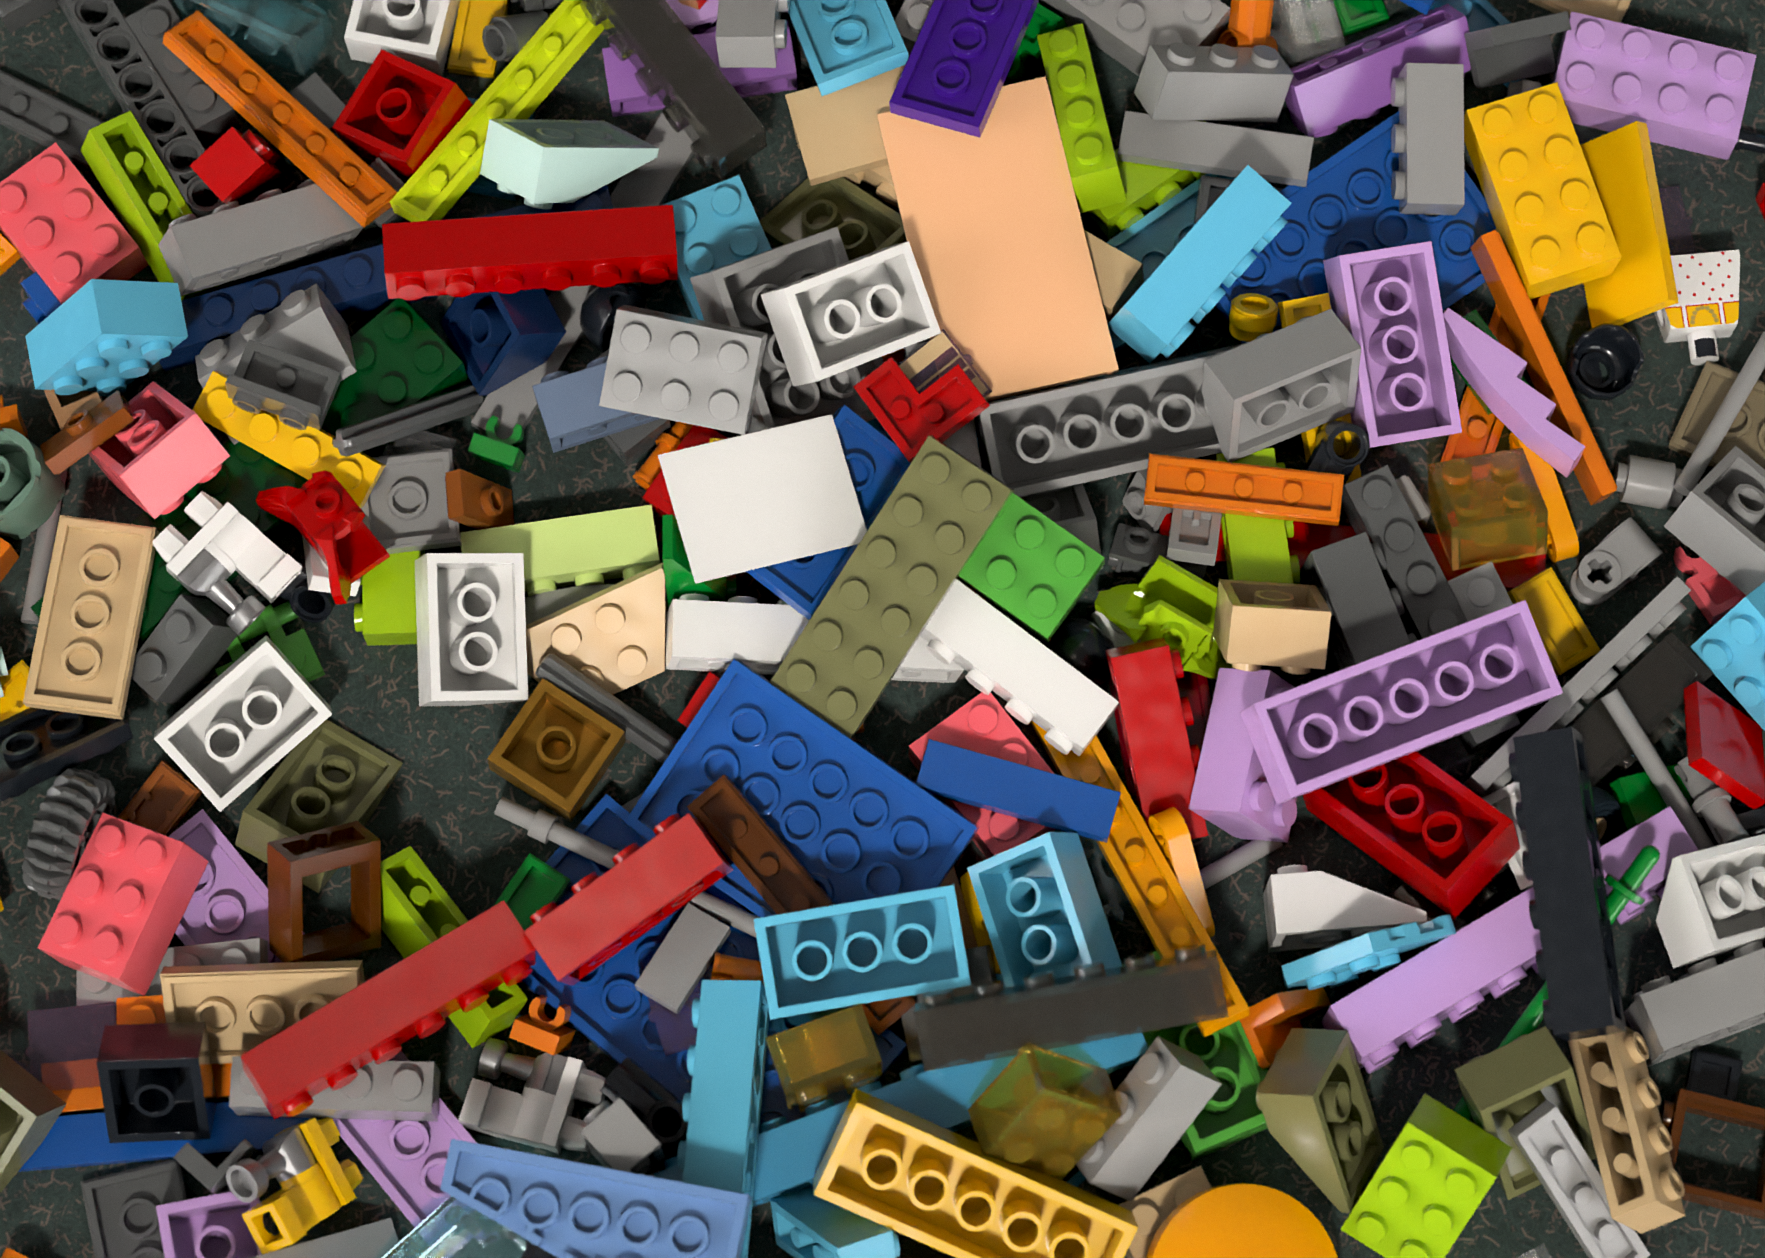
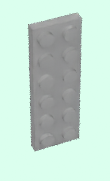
(1587, 682)

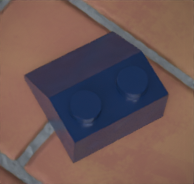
(502, 335)

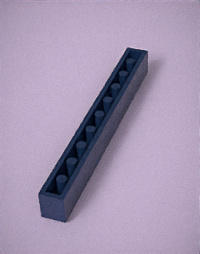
(350, 282)

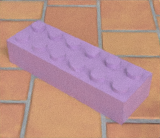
(1400, 702)

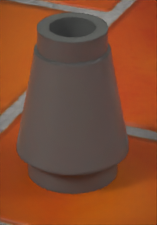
(510, 33)

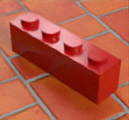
(1155, 729)

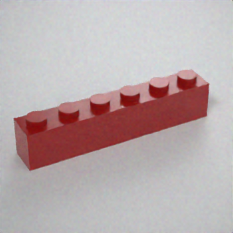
(530, 252)
(389, 1010)

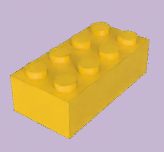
(1540, 190)

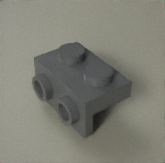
(283, 386)

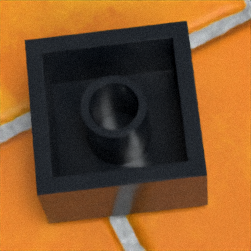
(157, 1082)

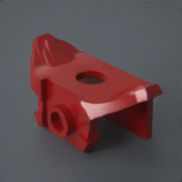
(331, 526)

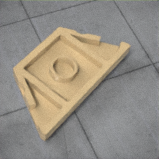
(608, 635)

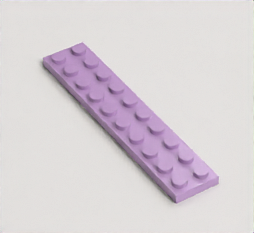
(232, 906)

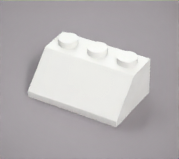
(471, 628)
(1714, 901)

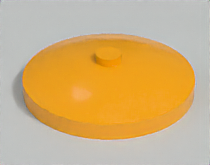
(1241, 1224)

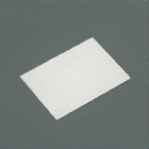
(763, 498)

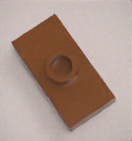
(86, 432)
(477, 501)
(162, 800)

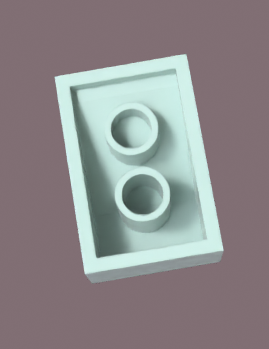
(559, 158)

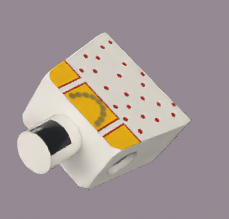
(1707, 303)

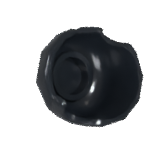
(600, 308)
(1613, 348)
(1083, 647)

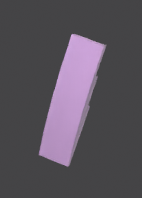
(1496, 378)

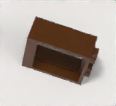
(316, 853)
(1672, 1117)

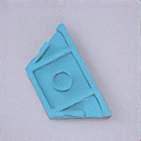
(1369, 951)

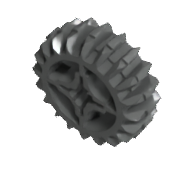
(64, 829)

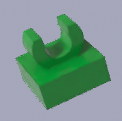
(497, 450)

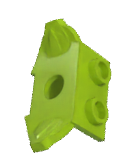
(1170, 606)

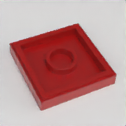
(1724, 745)

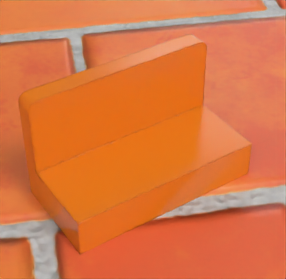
(1276, 1016)

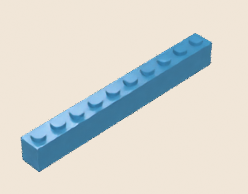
(793, 1151)

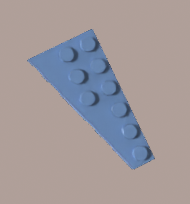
(595, 1209)

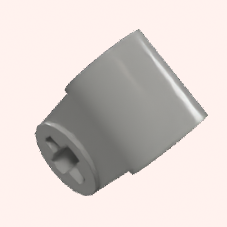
(1617, 559)

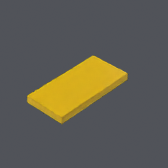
(1631, 199)

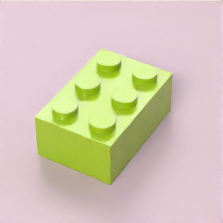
(1427, 1184)

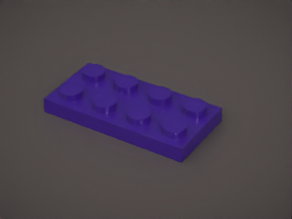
(961, 62)

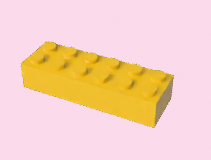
(957, 1198)

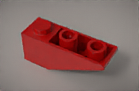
(237, 165)

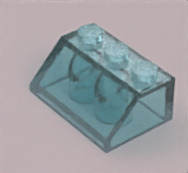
(271, 30)

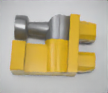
(310, 1181)

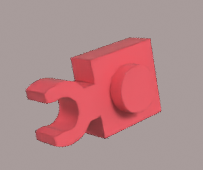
(1709, 589)

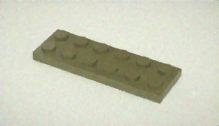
(891, 586)

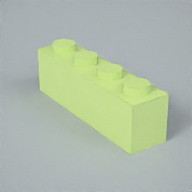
(575, 548)

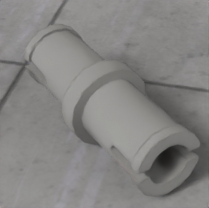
(1711, 804)

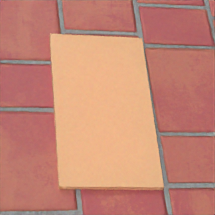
(1002, 243)

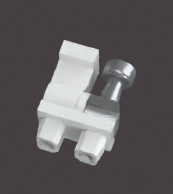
(220, 548)
(545, 1107)

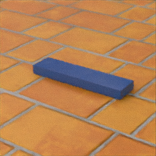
(1018, 791)

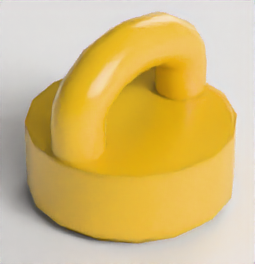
(1252, 316)

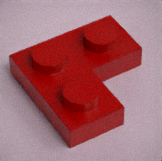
(914, 415)

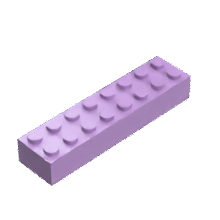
(1482, 957)

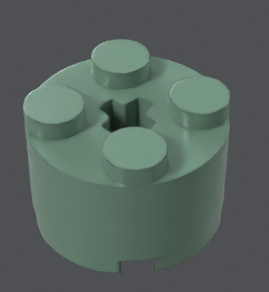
(26, 486)

